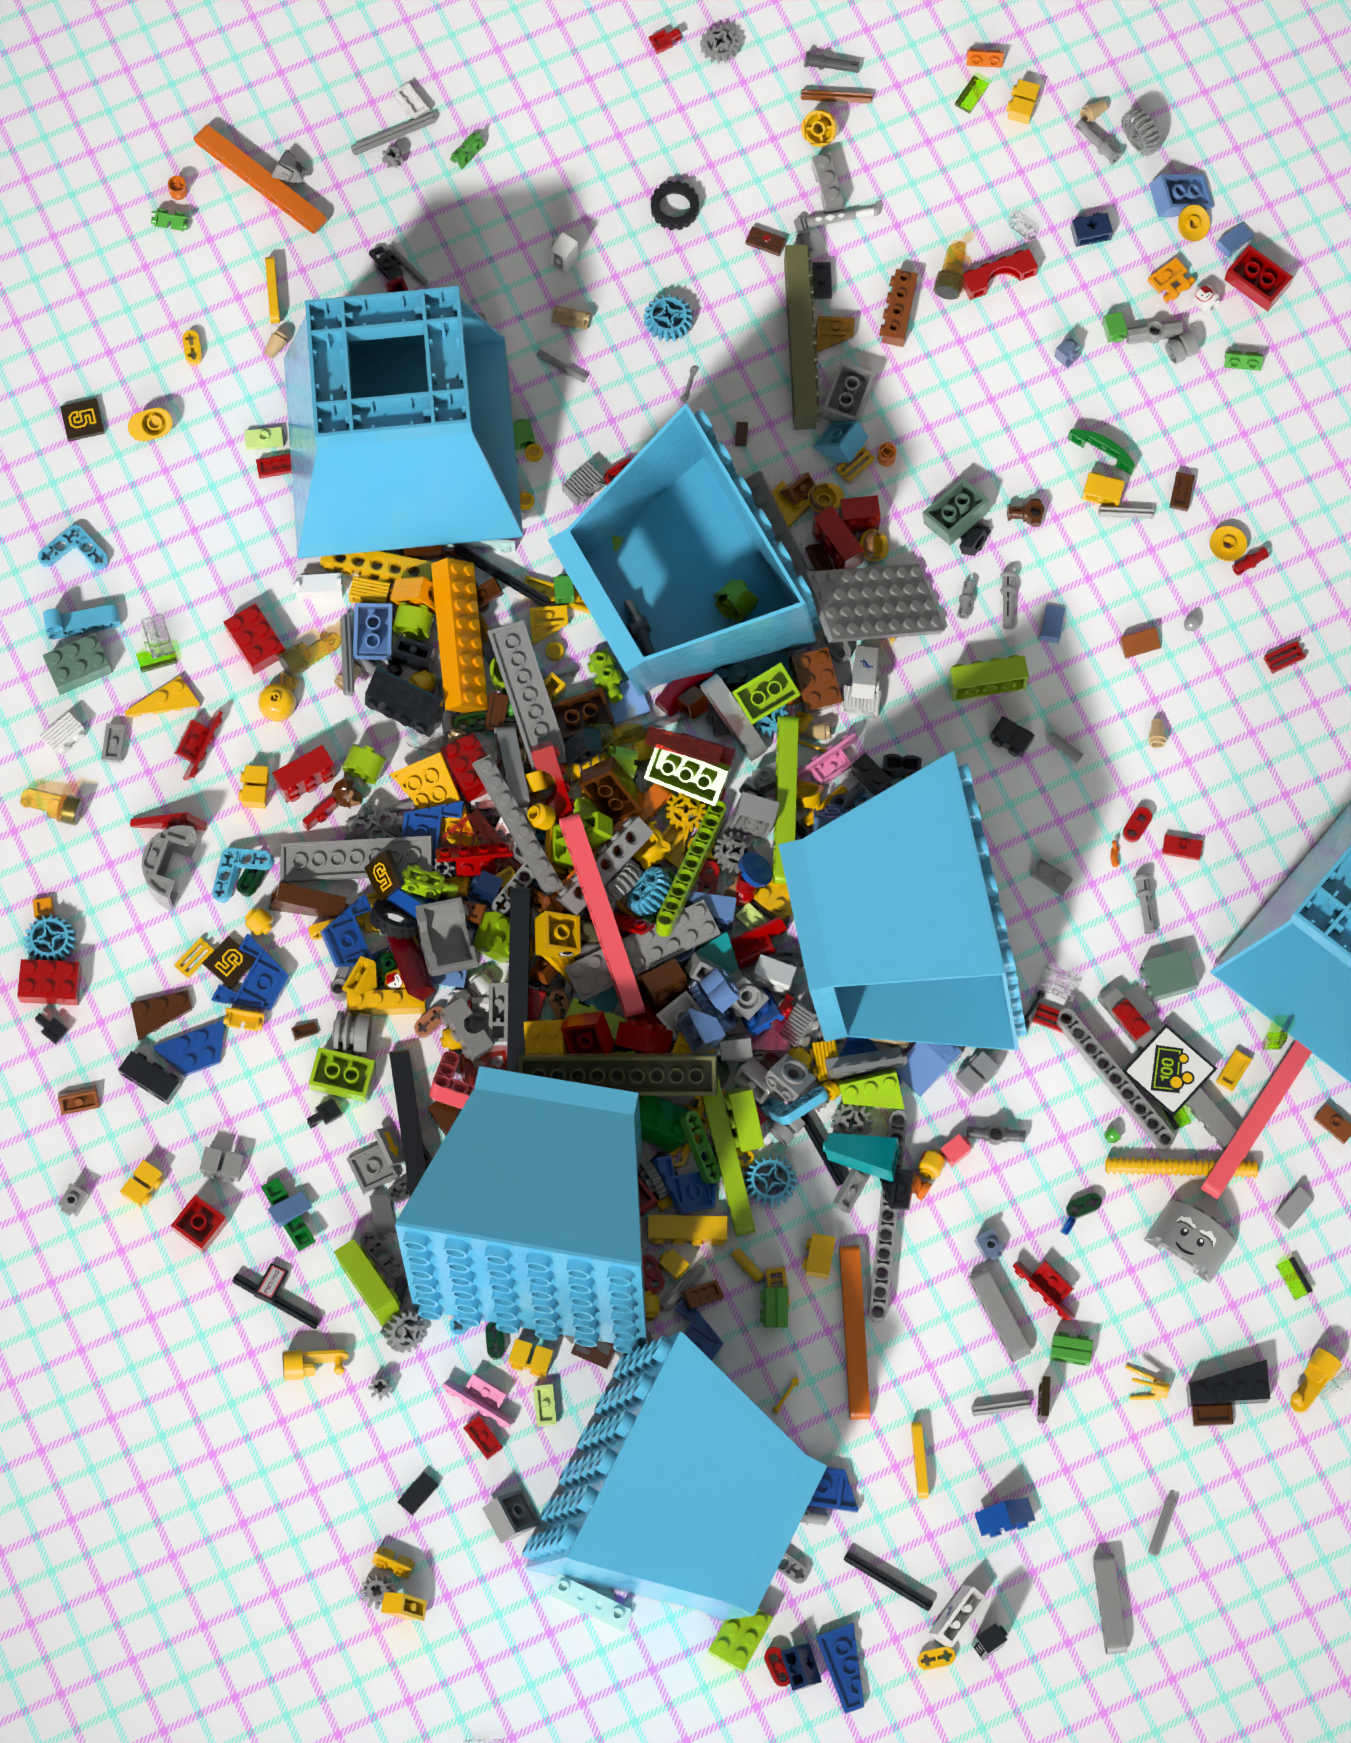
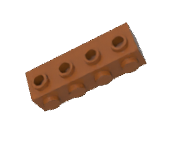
(899, 307)

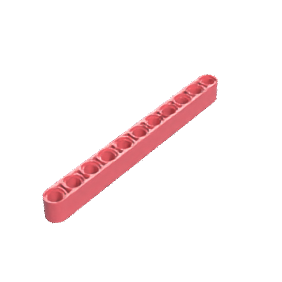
(602, 915)
(1256, 1120)

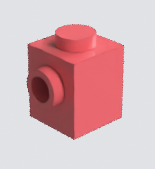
(956, 1150)

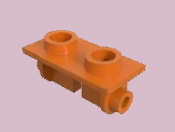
(987, 58)

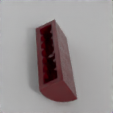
(668, 701)
(412, 967)

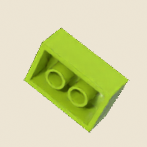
(766, 693)
(342, 1075)
(744, 1119)
(740, 1639)

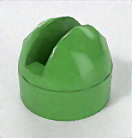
(1112, 1135)

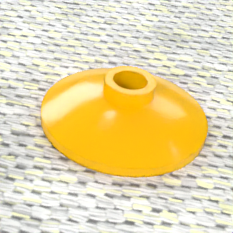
(1199, 220)
(1231, 536)

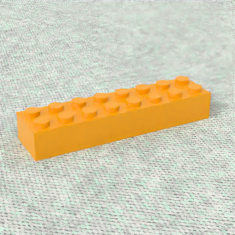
(459, 636)

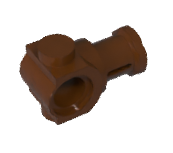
(1024, 512)

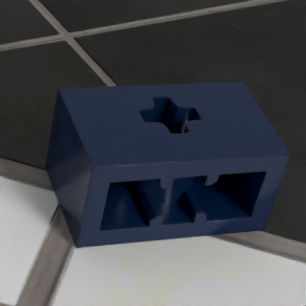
(1091, 229)
(485, 887)
(801, 1667)

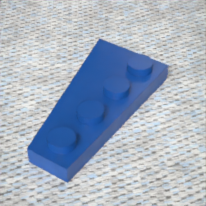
(842, 1662)

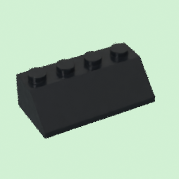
(404, 702)

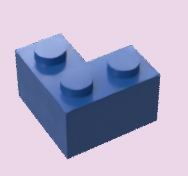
(1005, 1516)

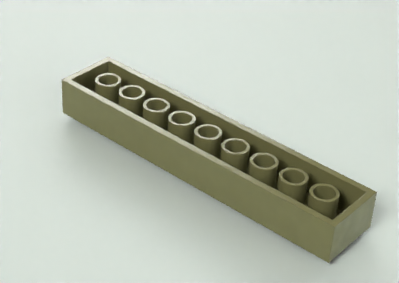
(802, 337)
(635, 1072)

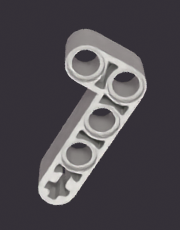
(515, 882)

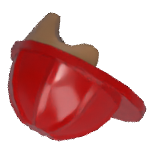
(741, 891)

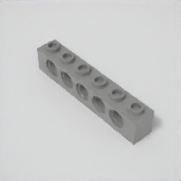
(640, 834)

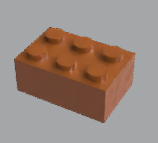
(816, 680)

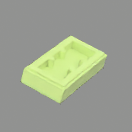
(263, 438)

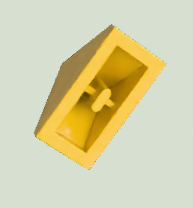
(362, 977)

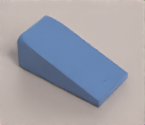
(1234, 240)
(1052, 623)
(289, 1209)

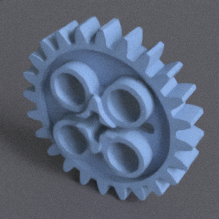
(726, 1018)

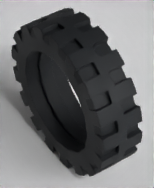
(674, 188)
(389, 926)

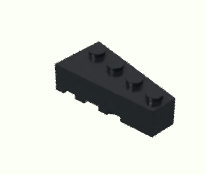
(741, 672)
(1234, 1387)

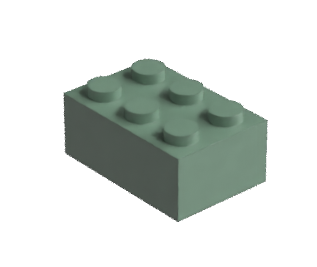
(956, 511)
(77, 663)

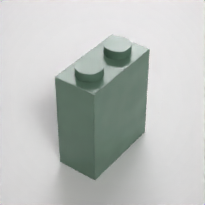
(1168, 975)

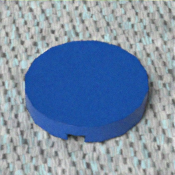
(755, 869)

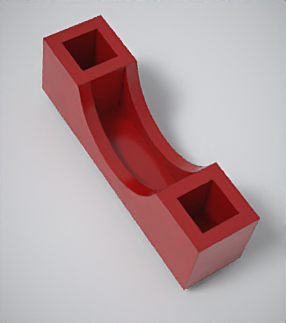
(1020, 265)
(545, 759)

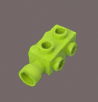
(601, 665)
(427, 883)

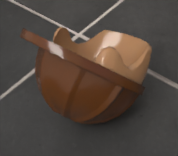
(345, 794)

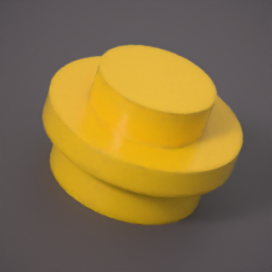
(533, 452)
(526, 500)

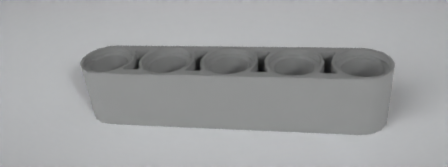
(733, 717)
(511, 764)
(999, 1314)
(1109, 1604)

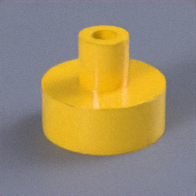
(832, 1089)

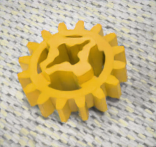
(694, 809)

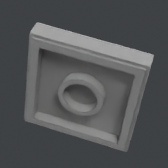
(371, 1169)

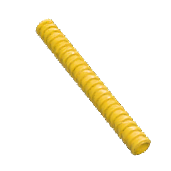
(1173, 1167)

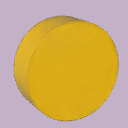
(554, 651)

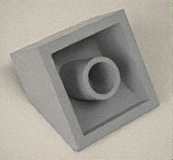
(511, 1515)

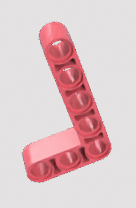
(445, 1087)

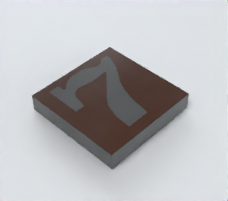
(599, 1355)

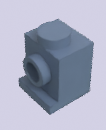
(1067, 352)
(989, 1253)

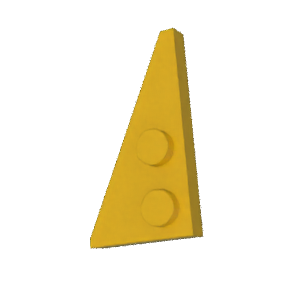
(170, 697)

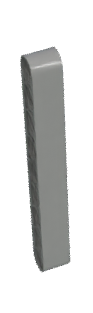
(1116, 1088)

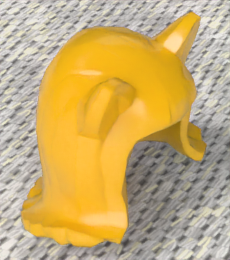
(653, 850)

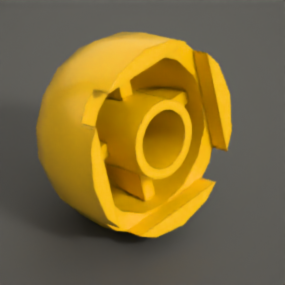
(819, 128)
(280, 709)

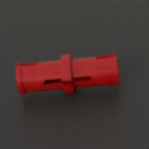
(1250, 561)

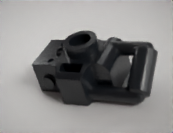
(386, 263)
(974, 538)
(718, 725)

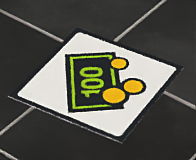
(1169, 1070)

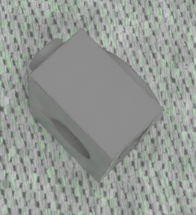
(752, 1001)
(735, 1048)
(789, 1078)

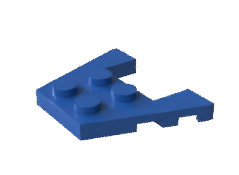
(428, 823)
(345, 938)
(262, 983)
(686, 1190)
(700, 1331)

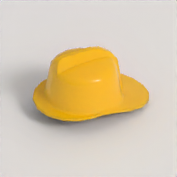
(150, 424)
(808, 795)

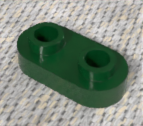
(471, 722)
(251, 879)
(381, 966)

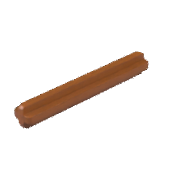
(836, 96)

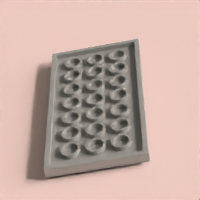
(873, 603)

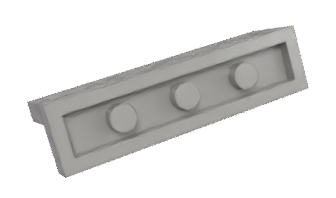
(865, 1063)

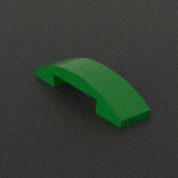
(1081, 437)
(296, 1228)

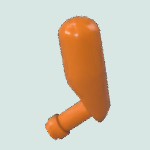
(1114, 854)

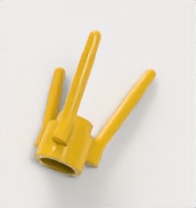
(1158, 1386)

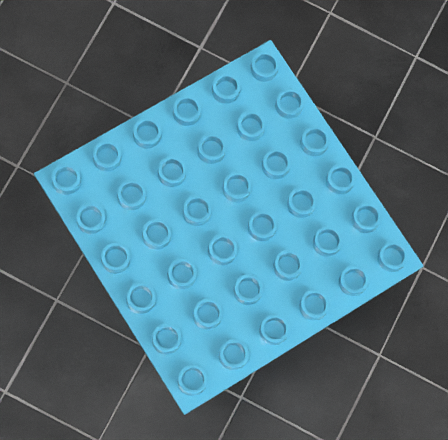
(399, 425)
(684, 537)
(906, 918)
(1298, 952)
(533, 1213)
(677, 1489)

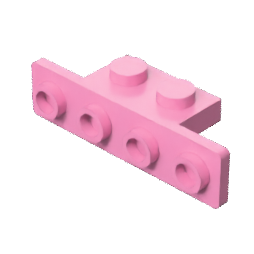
(830, 764)
(483, 1396)

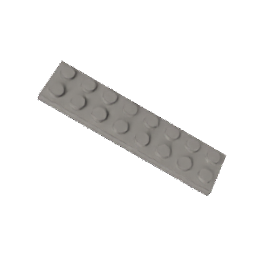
(526, 688)
(348, 857)
(646, 951)

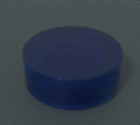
(1067, 1225)

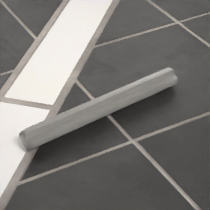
(393, 133)
(347, 655)

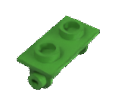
(472, 146)
(177, 221)
(1246, 361)

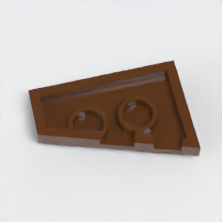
(158, 1011)

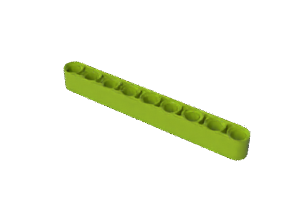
(785, 789)
(690, 869)
(728, 1164)

